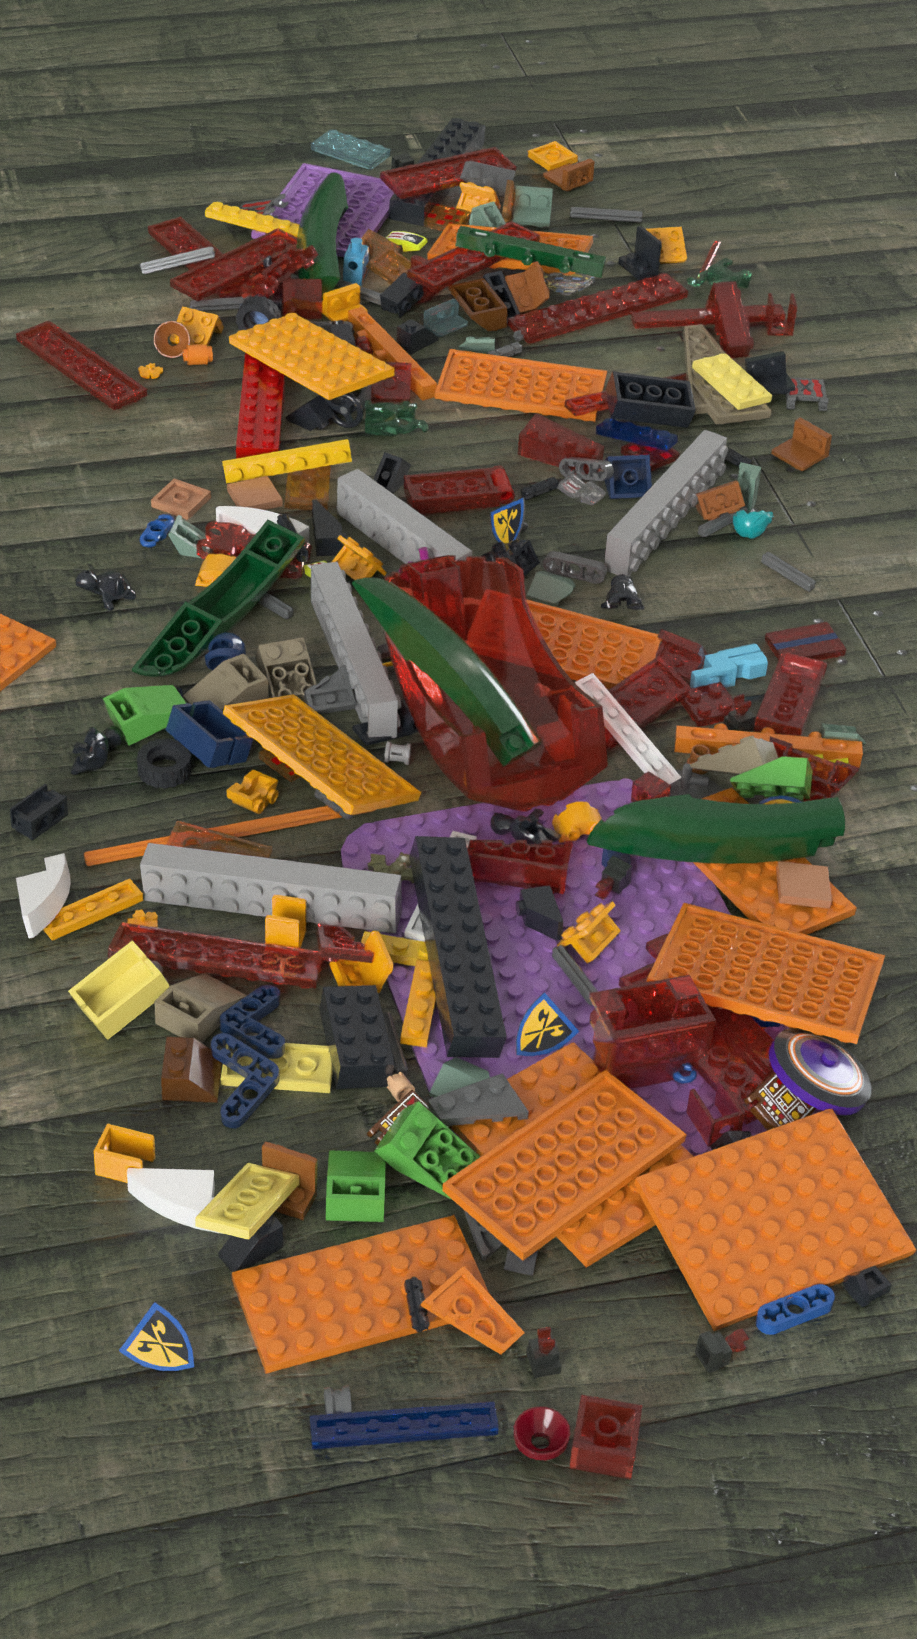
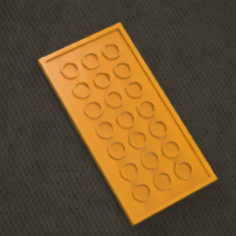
(311, 356)
(322, 754)

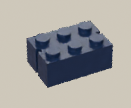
(208, 734)

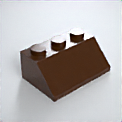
(481, 303)

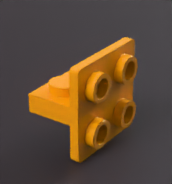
(475, 196)
(339, 301)
(357, 561)
(591, 932)

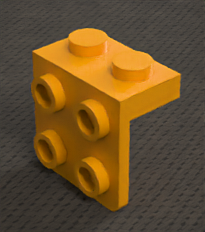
(672, 242)
(199, 325)
(362, 973)

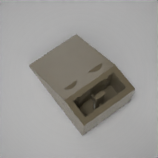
(286, 667)
(230, 683)
(738, 758)
(195, 1006)

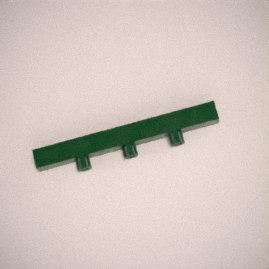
(530, 251)

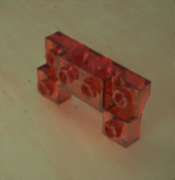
(268, 279)

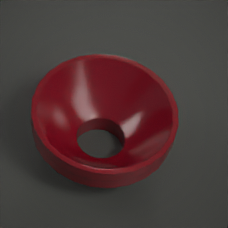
(541, 1423)

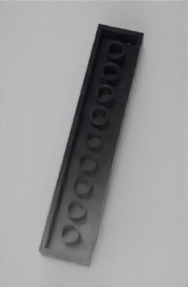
(455, 139)
(457, 948)

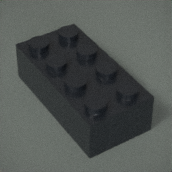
(650, 399)
(356, 1036)

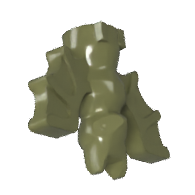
(399, 867)

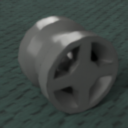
(337, 1400)

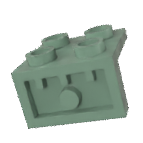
(532, 206)

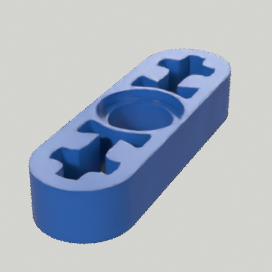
(788, 1319)

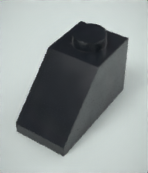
(342, 331)
(414, 336)
(312, 414)
(391, 472)
(540, 911)
(244, 1253)

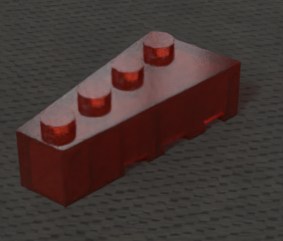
(729, 319)
(551, 443)
(521, 863)

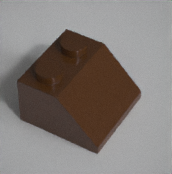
(189, 1071)

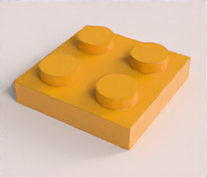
(552, 156)

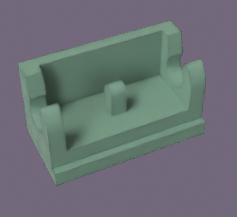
(749, 482)

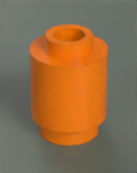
(197, 354)

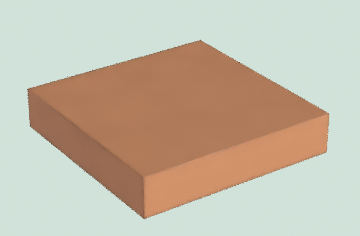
(255, 493)
(181, 499)
(803, 884)

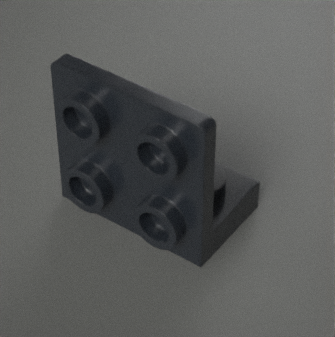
(646, 257)
(770, 372)
(517, 551)

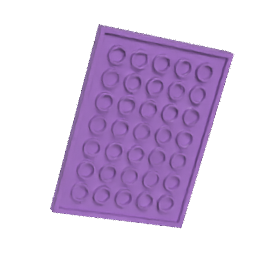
(366, 199)

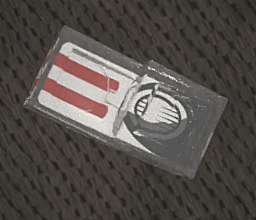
(578, 490)

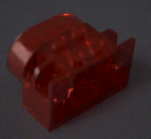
(650, 1030)

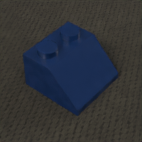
(630, 476)

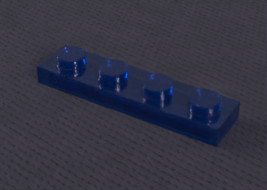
(636, 434)

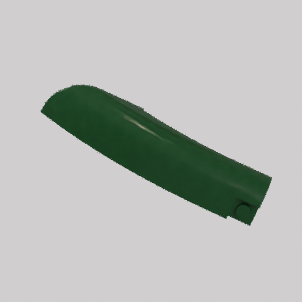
(319, 229)
(222, 602)
(452, 666)
(720, 831)

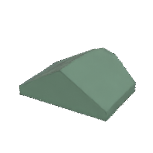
(486, 215)
(478, 344)
(185, 537)
(550, 588)
(840, 732)
(455, 1075)

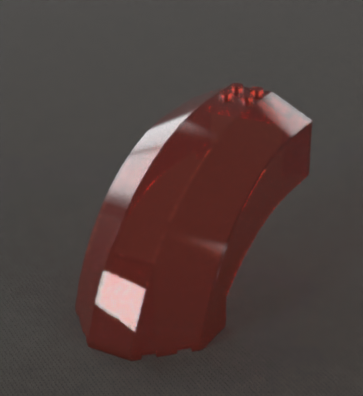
(490, 613)

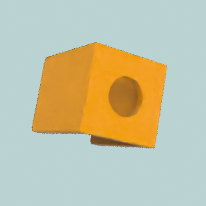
(287, 922)
(124, 1142)

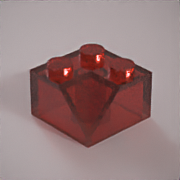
(606, 1436)

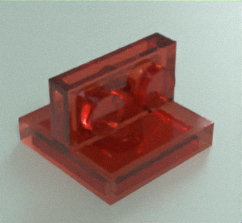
(680, 653)

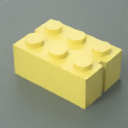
(119, 990)

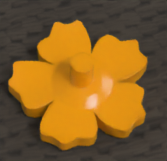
(150, 371)
(141, 918)

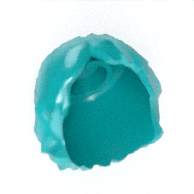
(751, 524)

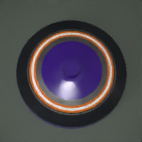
(820, 1071)

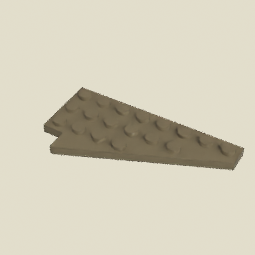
(707, 399)

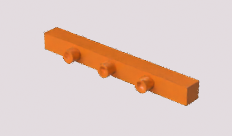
(388, 350)
(720, 736)

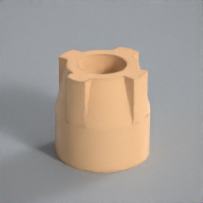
(399, 1085)

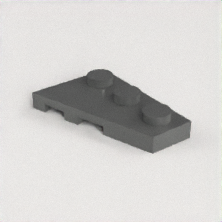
(489, 176)

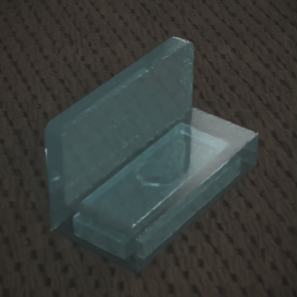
(444, 318)

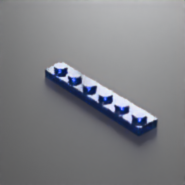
(403, 1425)

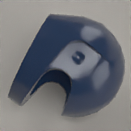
(222, 648)

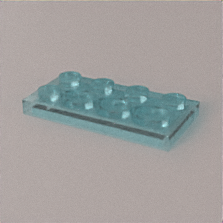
(350, 149)

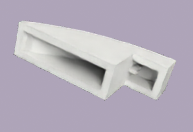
(254, 519)
(44, 894)
(173, 1192)

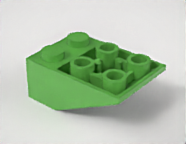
(142, 710)
(776, 778)
(424, 1148)
(355, 1186)

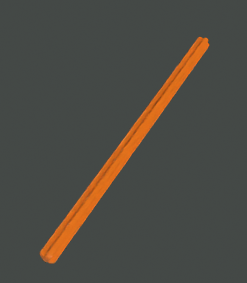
(238, 829)

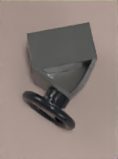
(348, 404)

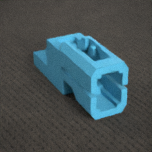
(731, 664)

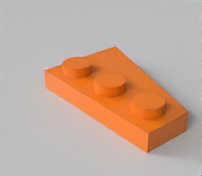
(474, 1311)

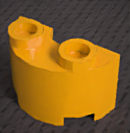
(212, 568)
(254, 792)
(575, 821)

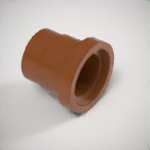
(697, 751)

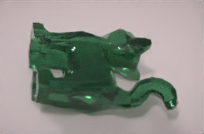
(720, 273)
(384, 418)

